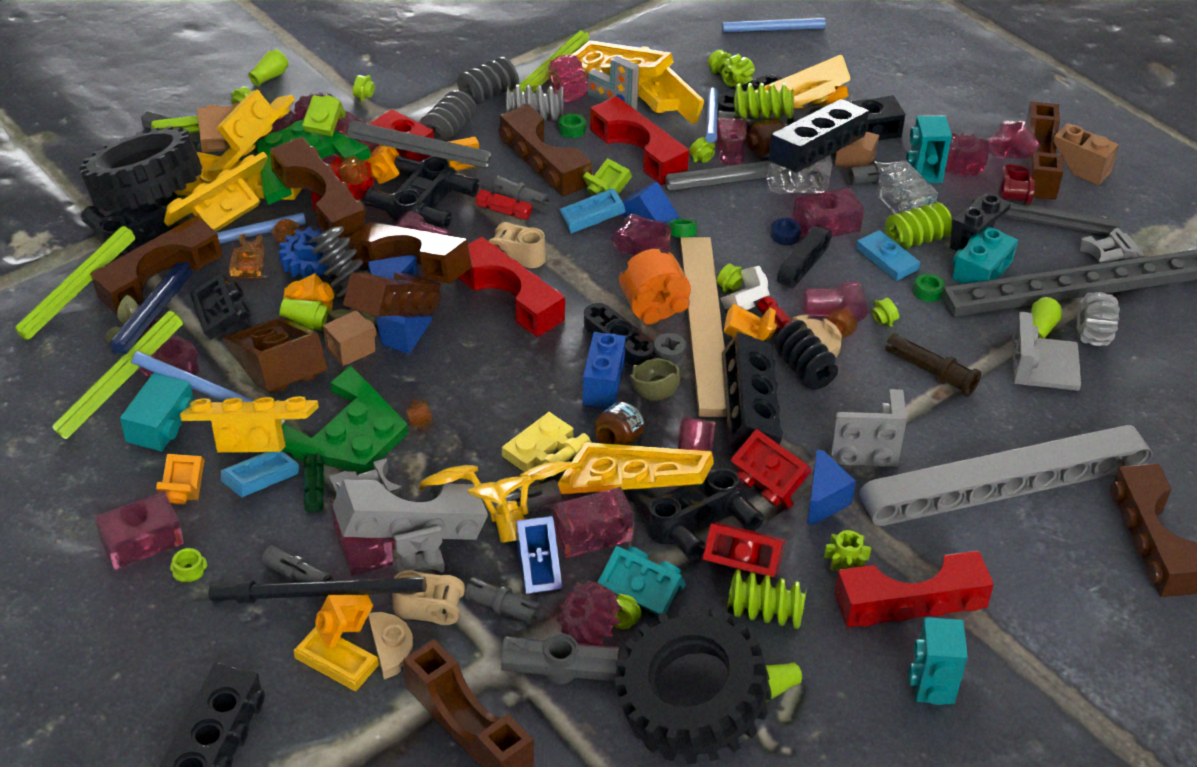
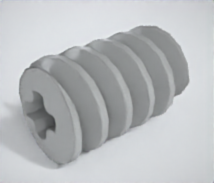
(539, 101)

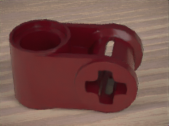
(1016, 184)

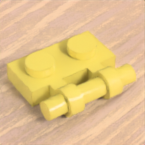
(540, 441)

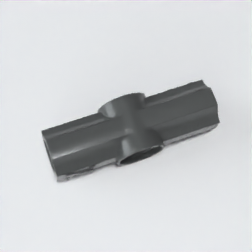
(559, 658)

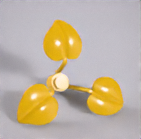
(507, 512)

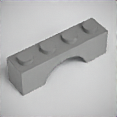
(373, 512)

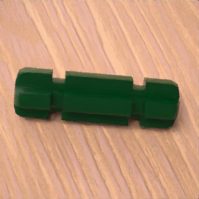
(313, 483)

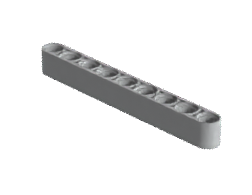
(1003, 475)

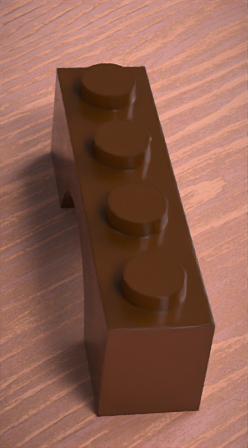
(1045, 164)
(301, 167)
(559, 167)
(441, 256)
(127, 275)
(392, 297)
(1169, 560)
(441, 688)

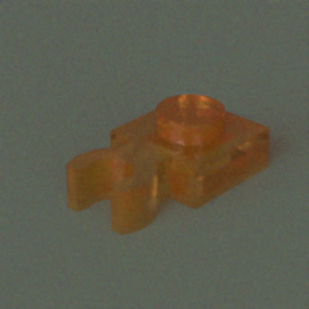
(248, 259)

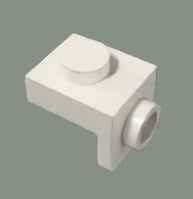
(756, 288)

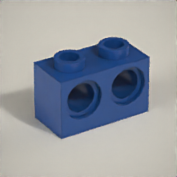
(604, 370)

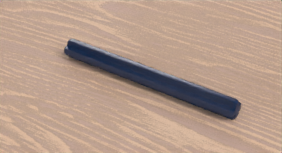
(150, 308)

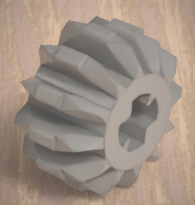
(1097, 319)

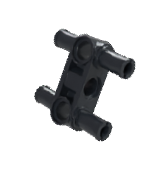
(423, 190)
(144, 222)
(691, 508)

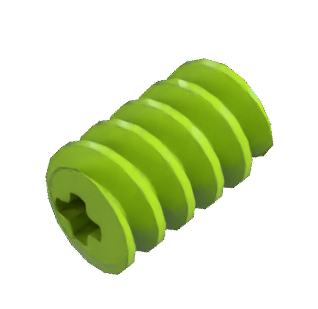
(764, 101)
(919, 225)
(766, 599)

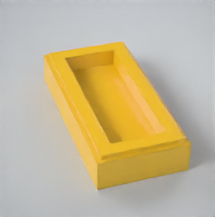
(344, 663)

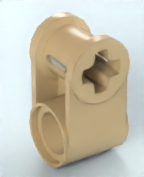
(521, 244)
(430, 604)

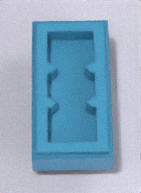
(592, 210)
(888, 255)
(259, 472)

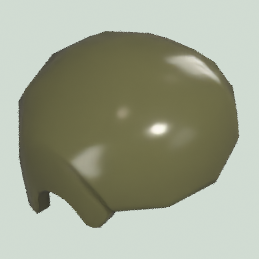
(655, 379)

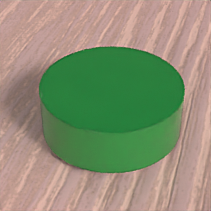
(572, 125)
(683, 227)
(928, 287)

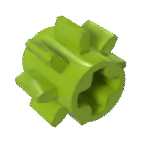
(737, 70)
(847, 550)

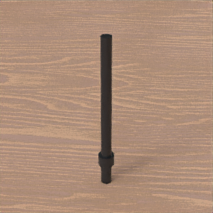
(250, 591)

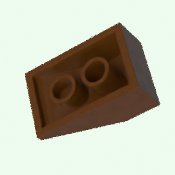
(277, 353)

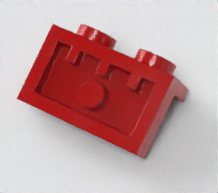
(770, 468)

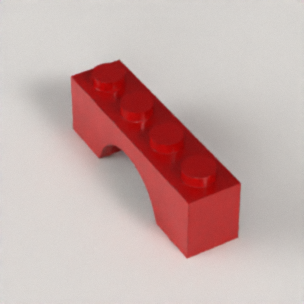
(620, 123)
(537, 303)
(872, 597)

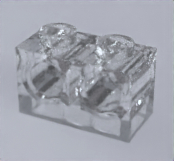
(800, 181)
(904, 188)

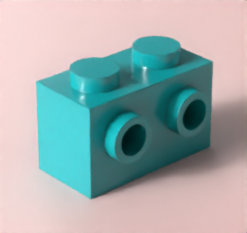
(930, 147)
(984, 257)
(155, 412)
(938, 661)

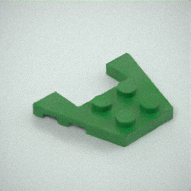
(325, 146)
(358, 434)

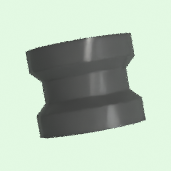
(671, 348)

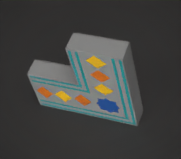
(620, 83)

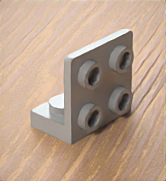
(1043, 360)
(871, 437)

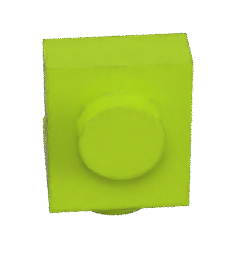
(323, 115)
(607, 177)

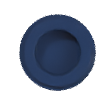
(785, 231)

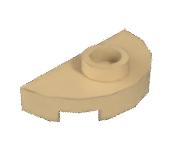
(826, 331)
(392, 641)

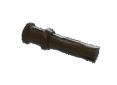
(945, 369)

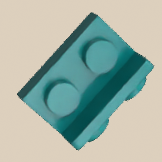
(647, 582)

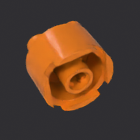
(655, 286)

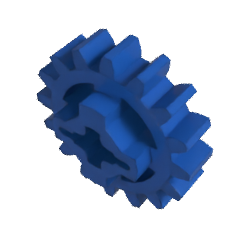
(297, 256)

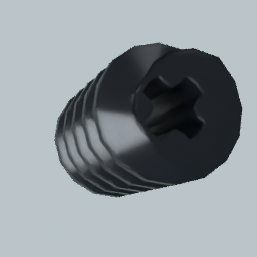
(806, 355)

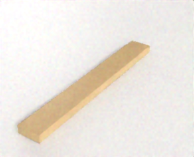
(704, 325)

